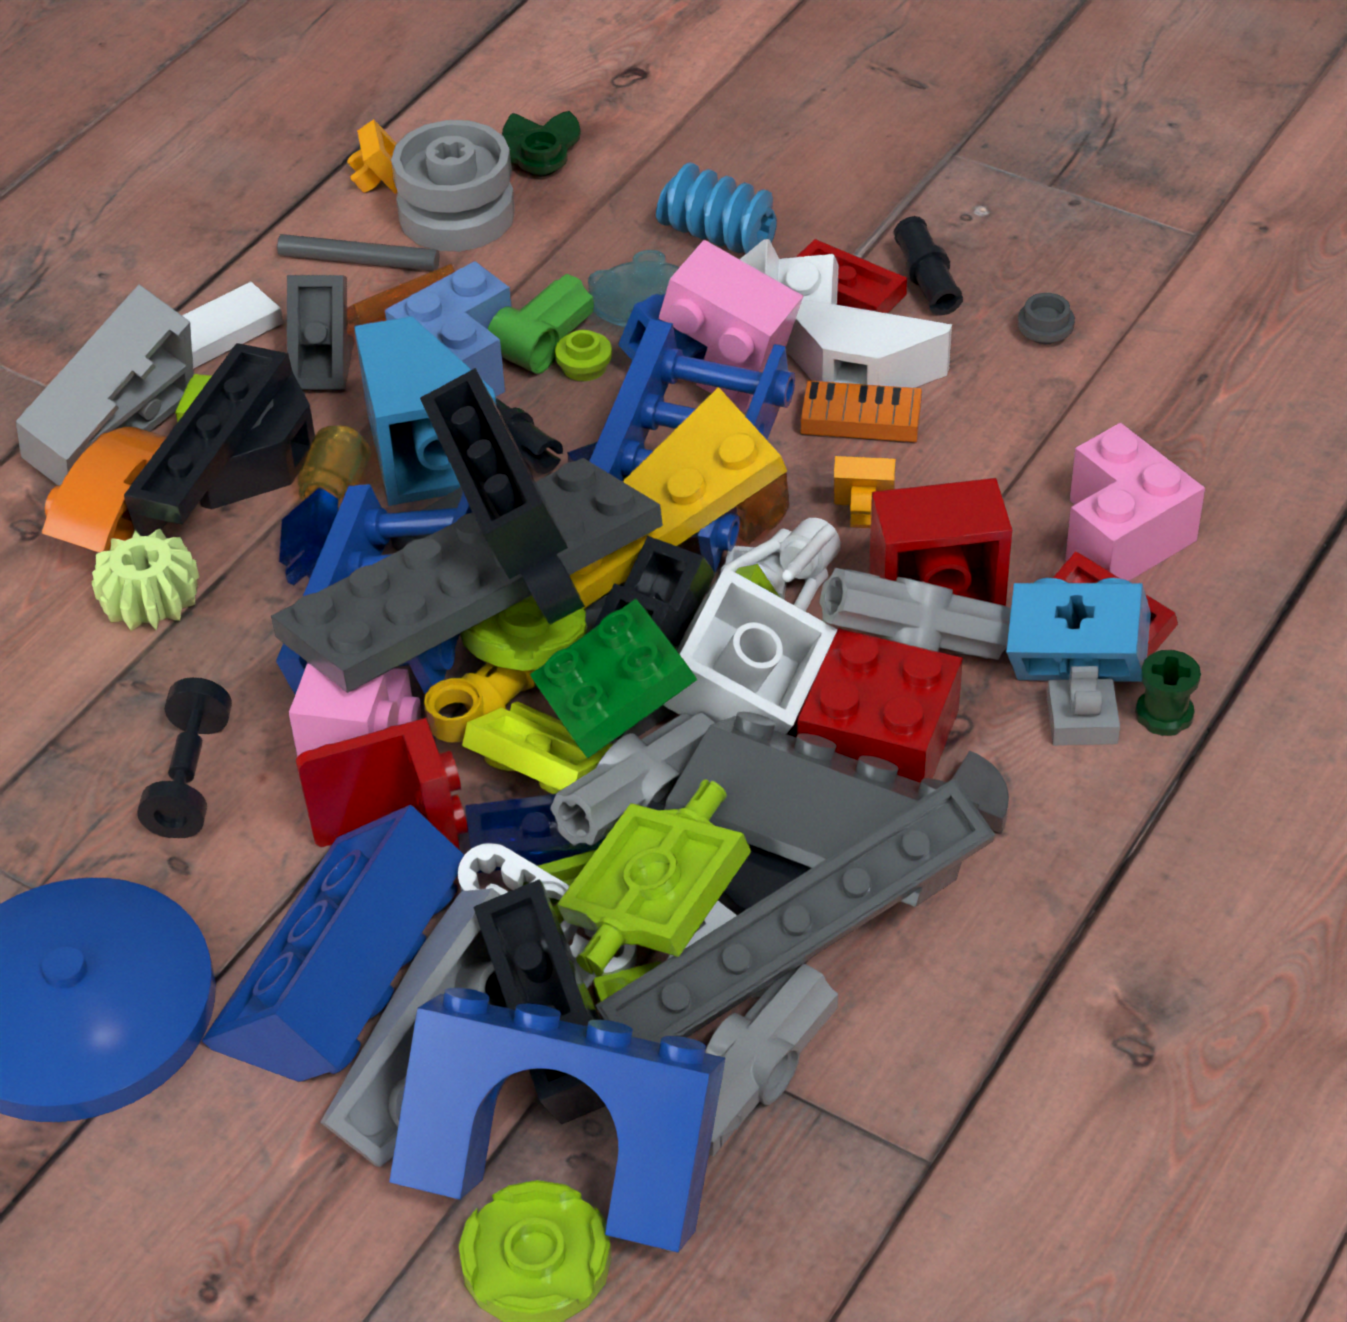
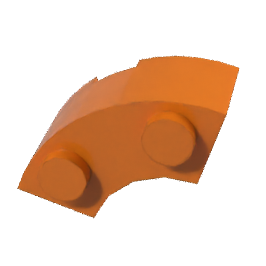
(91, 500)

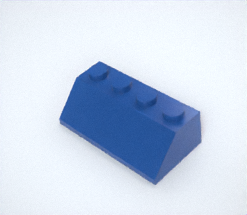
(339, 949)

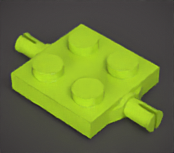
(654, 878)

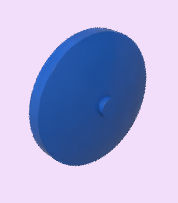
(96, 997)

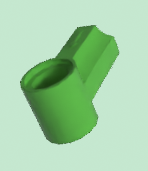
(533, 332)

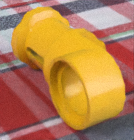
(479, 692)

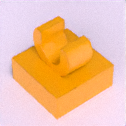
(374, 158)
(856, 480)

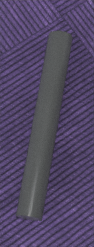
(358, 252)

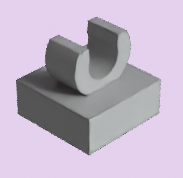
(1083, 709)

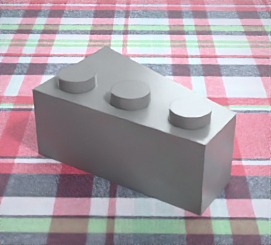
(120, 378)

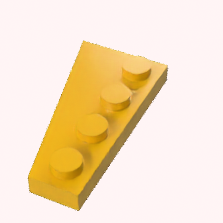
(696, 478)

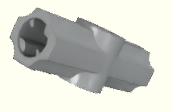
(915, 613)
(627, 774)
(767, 1045)

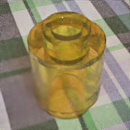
(334, 462)

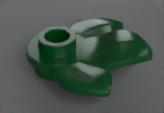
(540, 147)

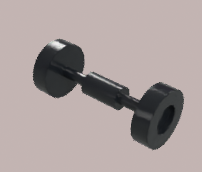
(174, 807)

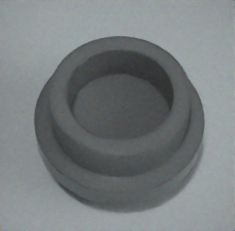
(1046, 318)

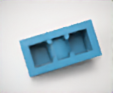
(1078, 625)

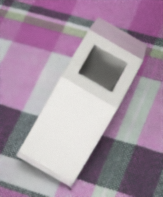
(868, 346)

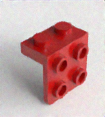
(377, 775)

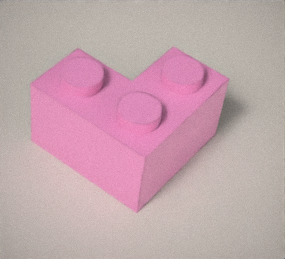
(730, 311)
(1130, 504)
(328, 714)

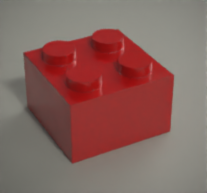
(944, 537)
(885, 702)

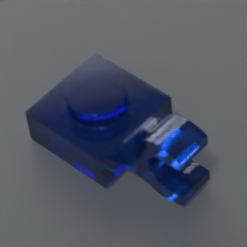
(305, 534)

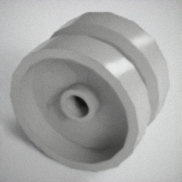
(453, 185)

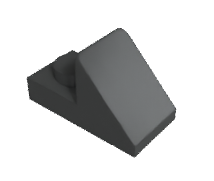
(318, 331)

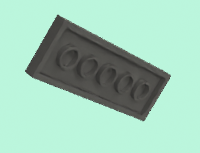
(452, 580)

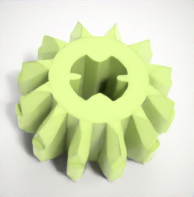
(145, 579)

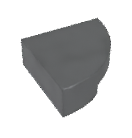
(985, 787)

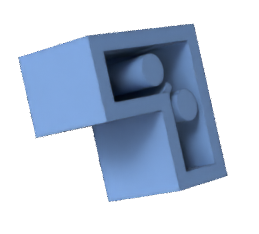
(459, 316)

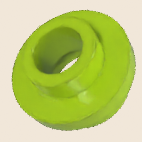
(583, 355)

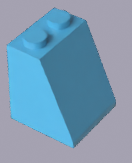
(397, 368)

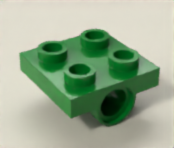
(612, 677)

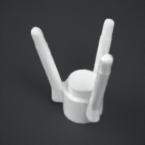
(803, 555)

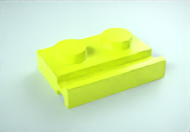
(531, 745)

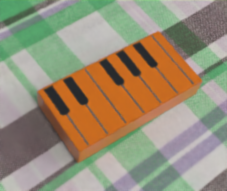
(861, 411)

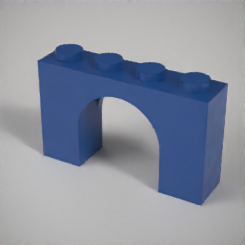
(655, 1092)

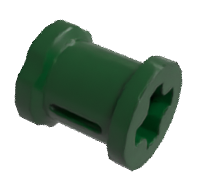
(1169, 682)

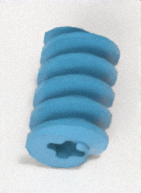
(717, 209)

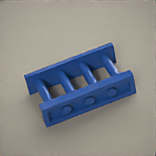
(642, 408)
(358, 541)

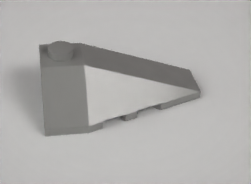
(371, 1096)

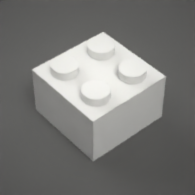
(750, 654)

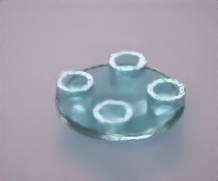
(624, 285)

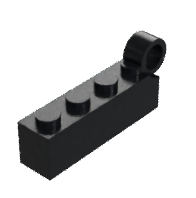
(502, 492)

